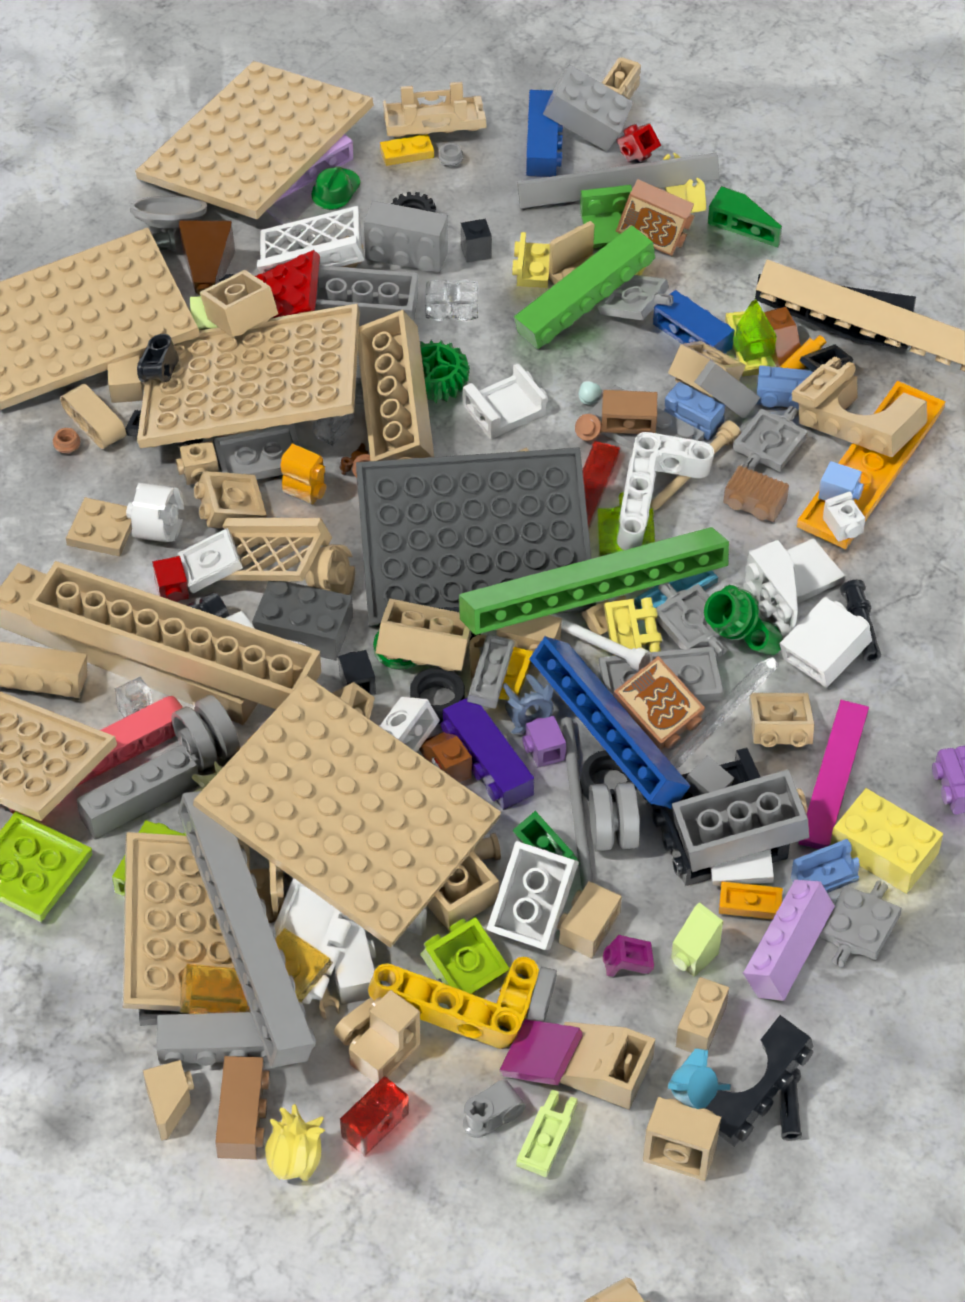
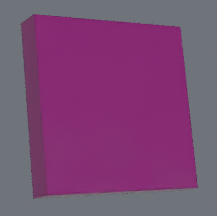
(541, 1052)

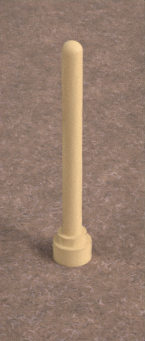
(726, 435)

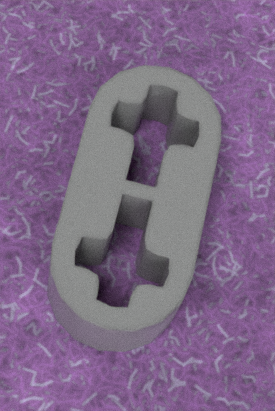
(542, 994)

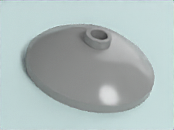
(167, 211)

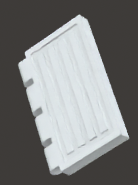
(316, 924)

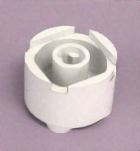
(156, 512)

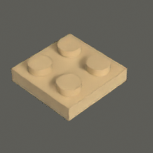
(100, 527)

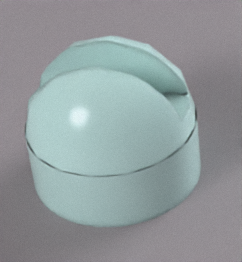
(589, 392)

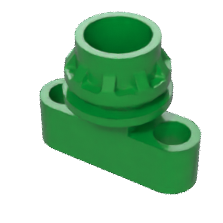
(735, 616)

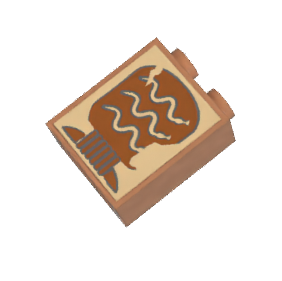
(657, 216)
(660, 703)

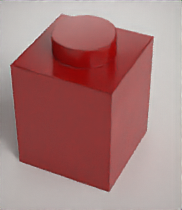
(170, 579)

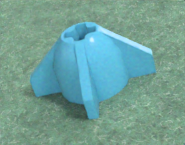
(695, 1082)

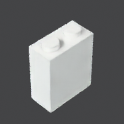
(826, 641)

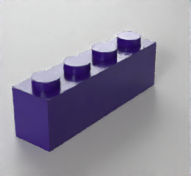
(492, 756)

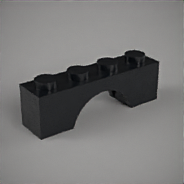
(785, 1050)

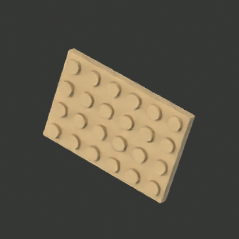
(44, 756)
(166, 920)

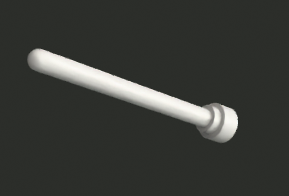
(636, 658)

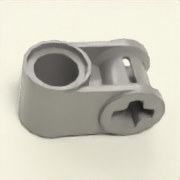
(492, 1109)

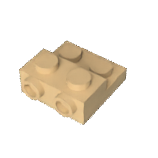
(228, 497)
(781, 719)

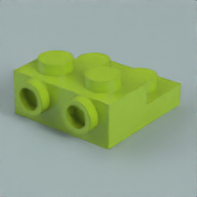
(464, 957)

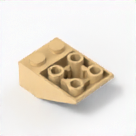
(609, 1062)

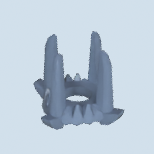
(540, 700)

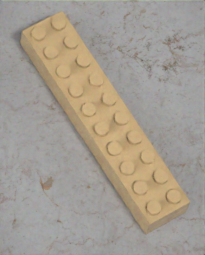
(16, 618)
(171, 636)

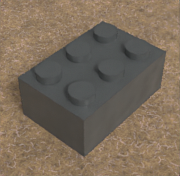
(305, 616)

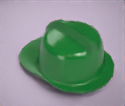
(334, 187)

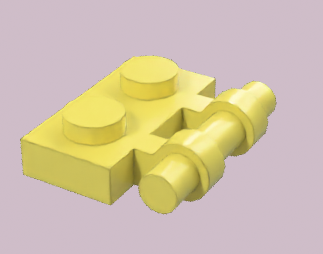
(623, 624)

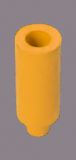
(807, 348)

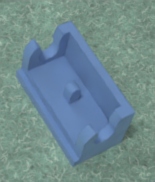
(828, 865)

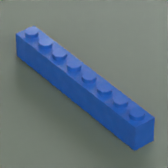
(609, 723)

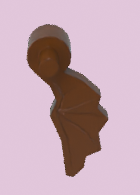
(346, 462)

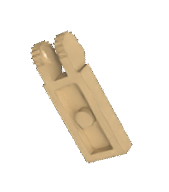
(823, 382)

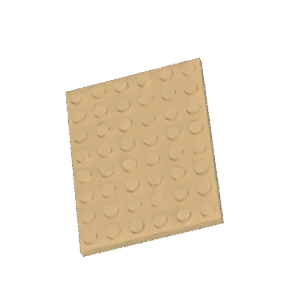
(254, 139)
(85, 315)
(262, 379)
(347, 810)

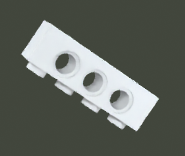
(411, 721)

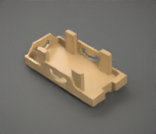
(422, 119)

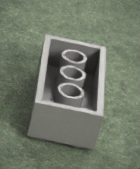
(374, 291)
(740, 820)

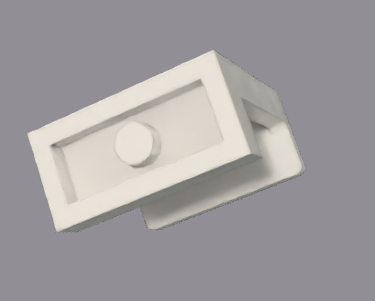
(506, 403)

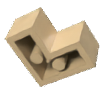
(389, 1040)

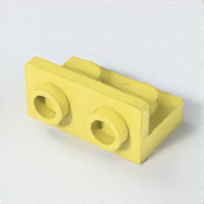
(532, 263)

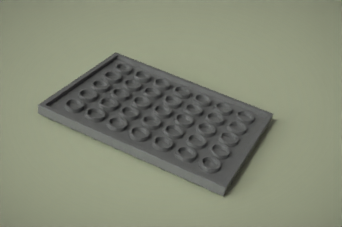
(468, 523)

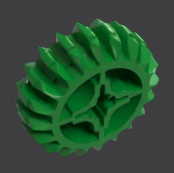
(444, 370)

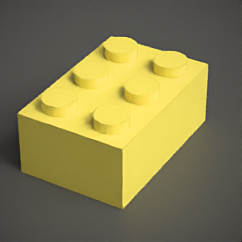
(888, 840)

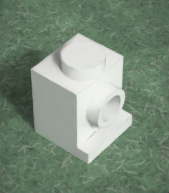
(843, 517)

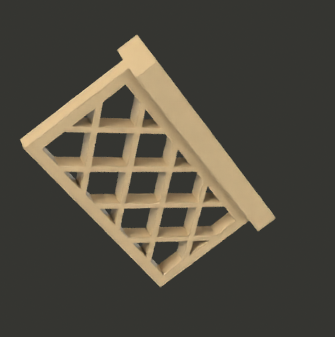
(270, 534)

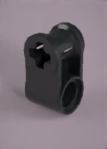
(158, 359)

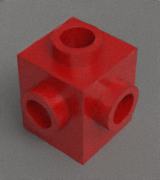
(638, 142)

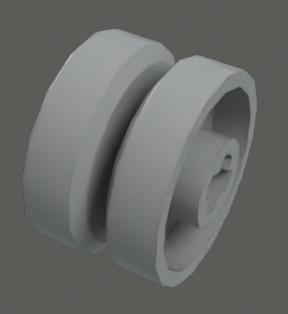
(206, 732)
(618, 816)

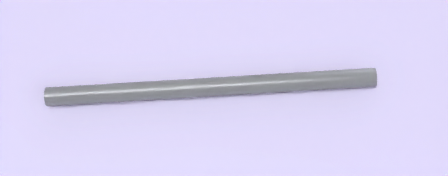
(577, 802)

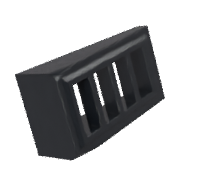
(822, 356)

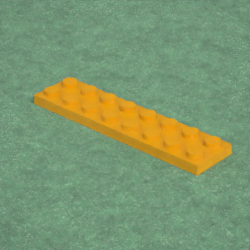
(877, 469)

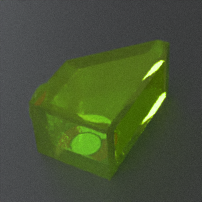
(754, 334)

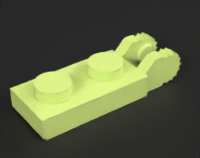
(546, 1135)

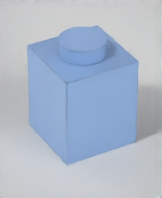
(840, 480)

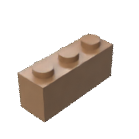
(241, 1108)

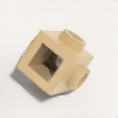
(195, 460)

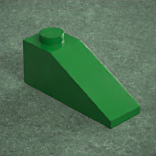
(742, 216)

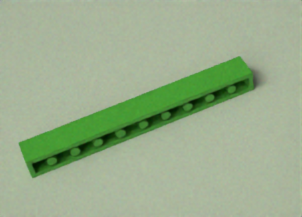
(593, 580)

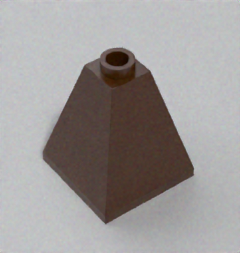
(207, 251)

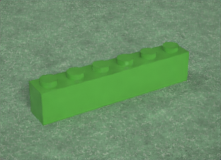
(584, 287)

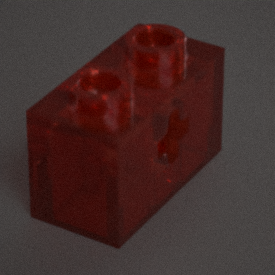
(374, 1116)

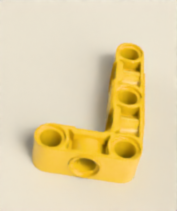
(468, 1013)

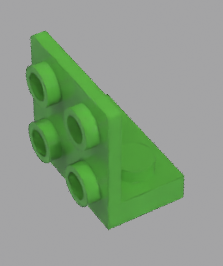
(605, 210)

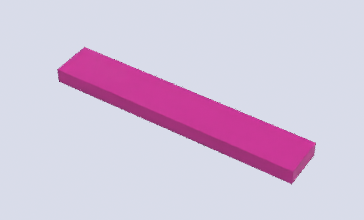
(834, 773)

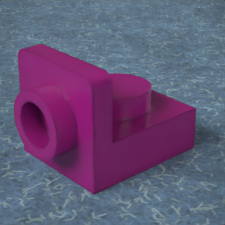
(628, 954)

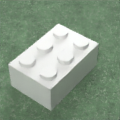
(532, 895)

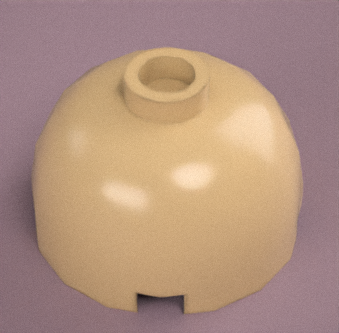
(332, 570)

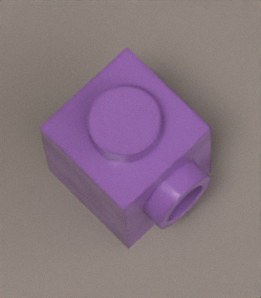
(544, 741)

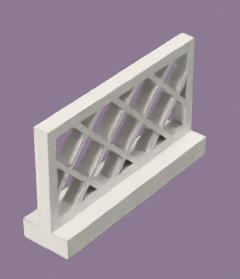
(336, 252)

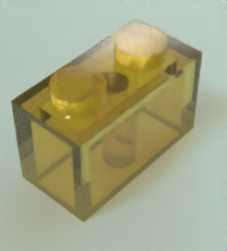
(211, 990)

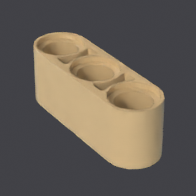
(93, 416)

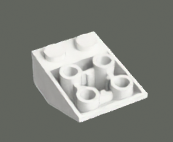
(773, 585)

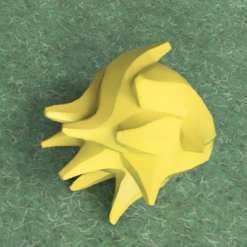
(294, 1146)

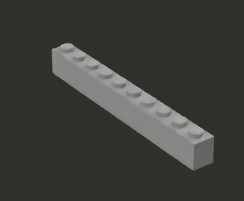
(248, 937)

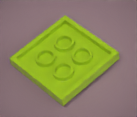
(37, 865)

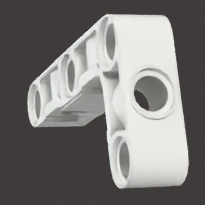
(651, 454)

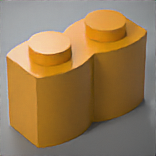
(303, 474)

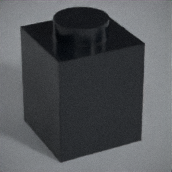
(476, 240)
(358, 669)

